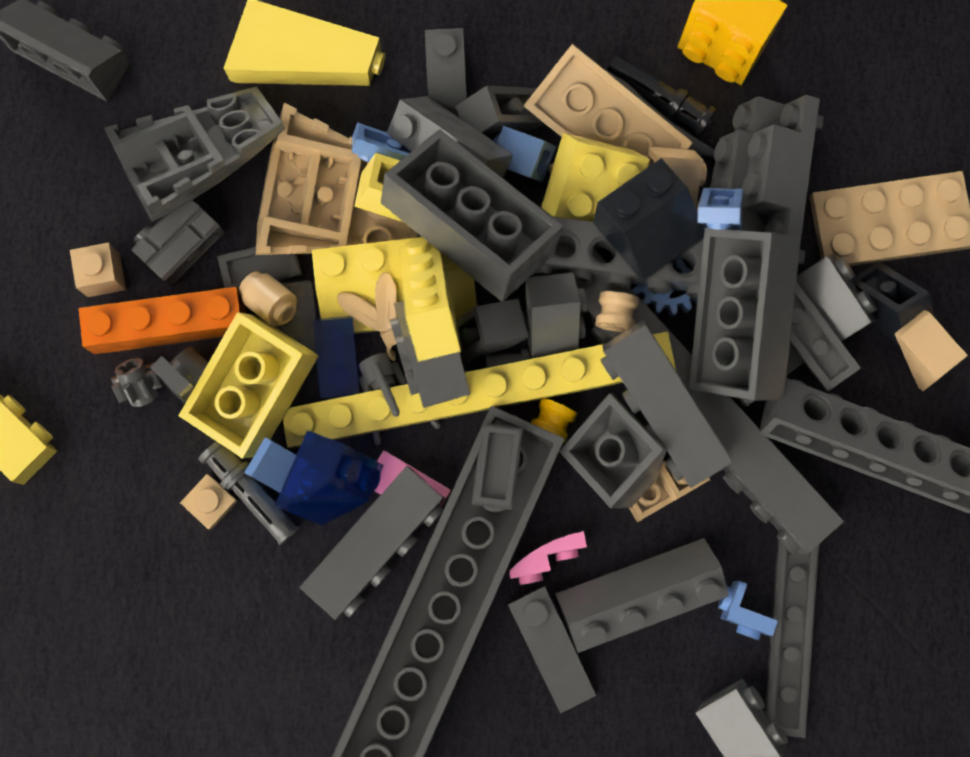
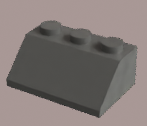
(63, 47)

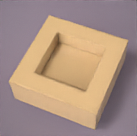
(209, 502)

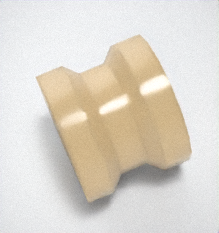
(616, 311)

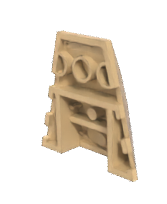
(314, 193)

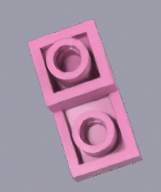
(537, 562)

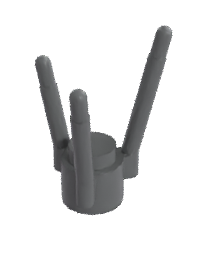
(380, 374)

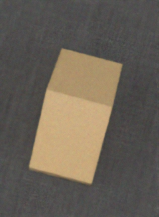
(928, 349)

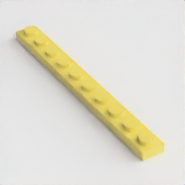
(488, 387)

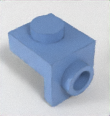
(749, 622)

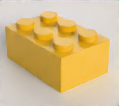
(730, 34)

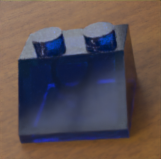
(328, 480)

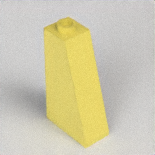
(299, 49)

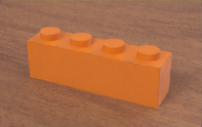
(159, 320)

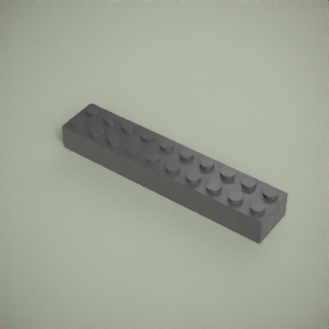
(445, 605)

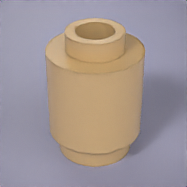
(268, 298)

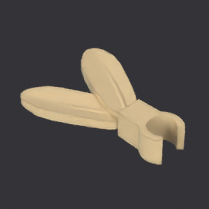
(376, 316)

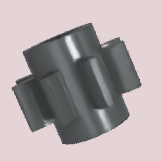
(135, 382)

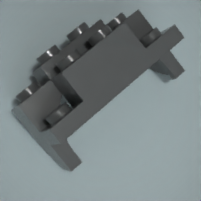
(770, 161)

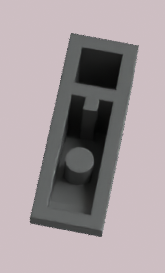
(552, 649)

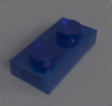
(336, 357)

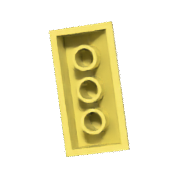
(358, 269)

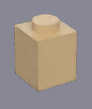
(97, 269)

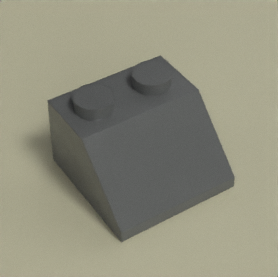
(615, 454)

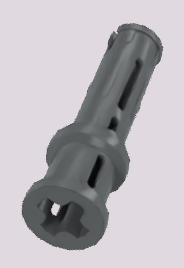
(231, 472)

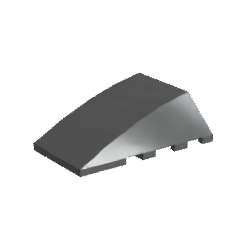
(193, 150)

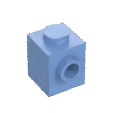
(529, 153)

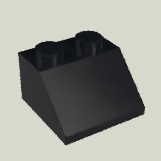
(650, 220)

